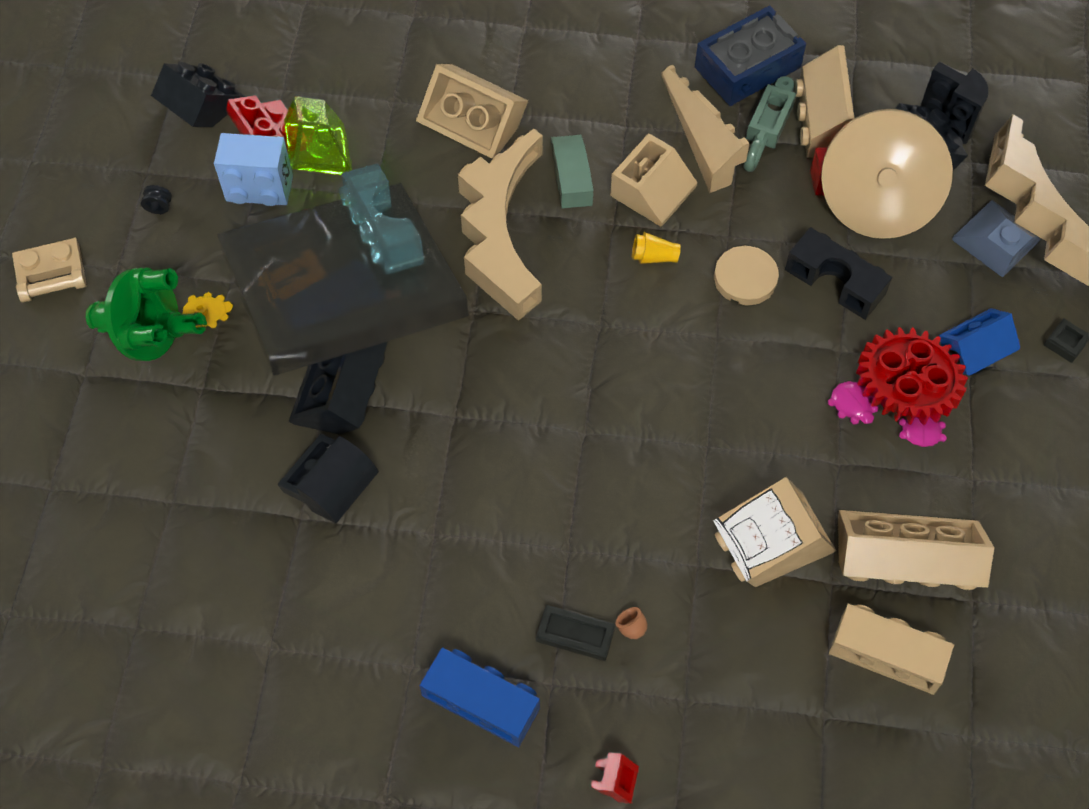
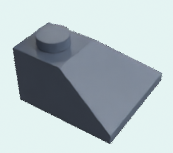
(996, 238)

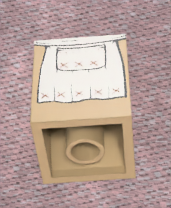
(772, 534)

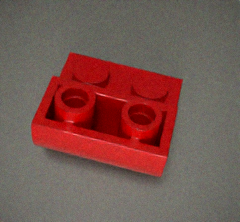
(258, 118)

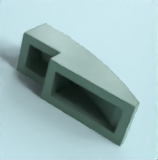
(572, 171)

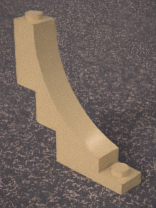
(1019, 177)

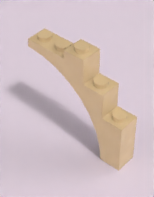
(493, 260)

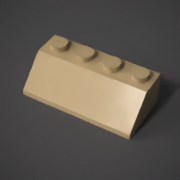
(914, 549)

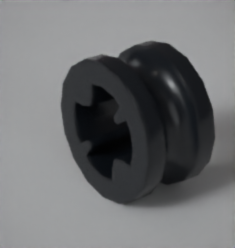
(156, 199)

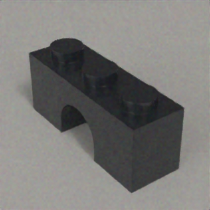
(820, 256)

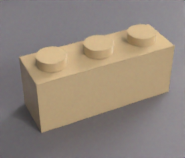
(892, 648)

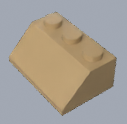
(824, 99)
(470, 109)

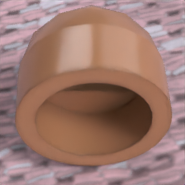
(632, 623)

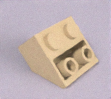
(653, 180)

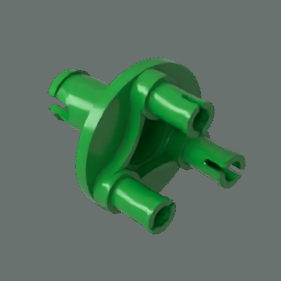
(143, 314)

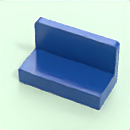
(983, 339)

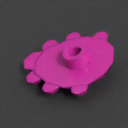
(850, 402)
(922, 434)

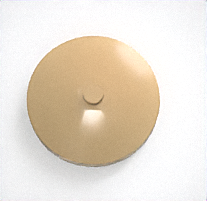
(886, 173)

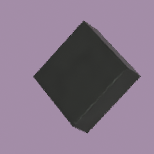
(1067, 340)

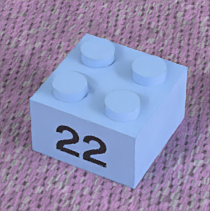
(253, 169)

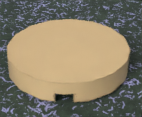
(746, 275)

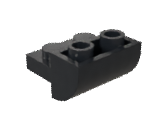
(957, 97)
(329, 477)

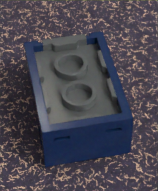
(749, 55)

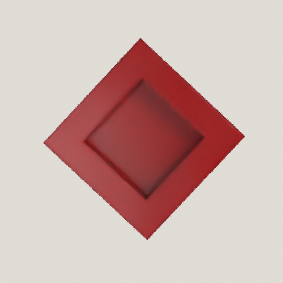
(618, 777)

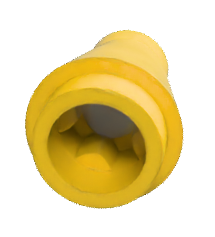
(653, 249)

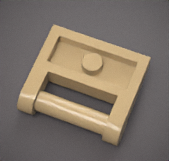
(45, 263)

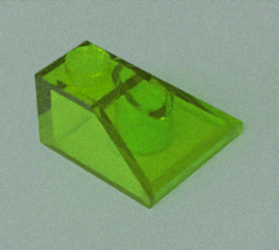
(316, 137)

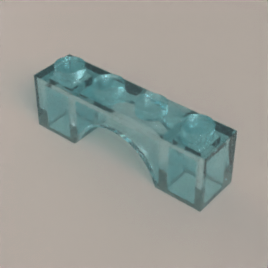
(391, 240)

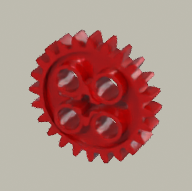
(911, 376)

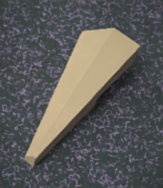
(710, 139)

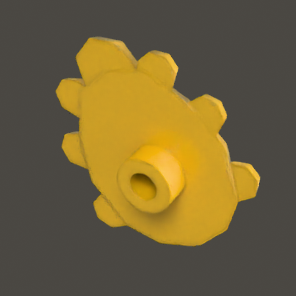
(210, 307)

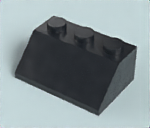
(338, 391)

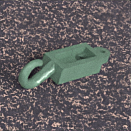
(766, 123)

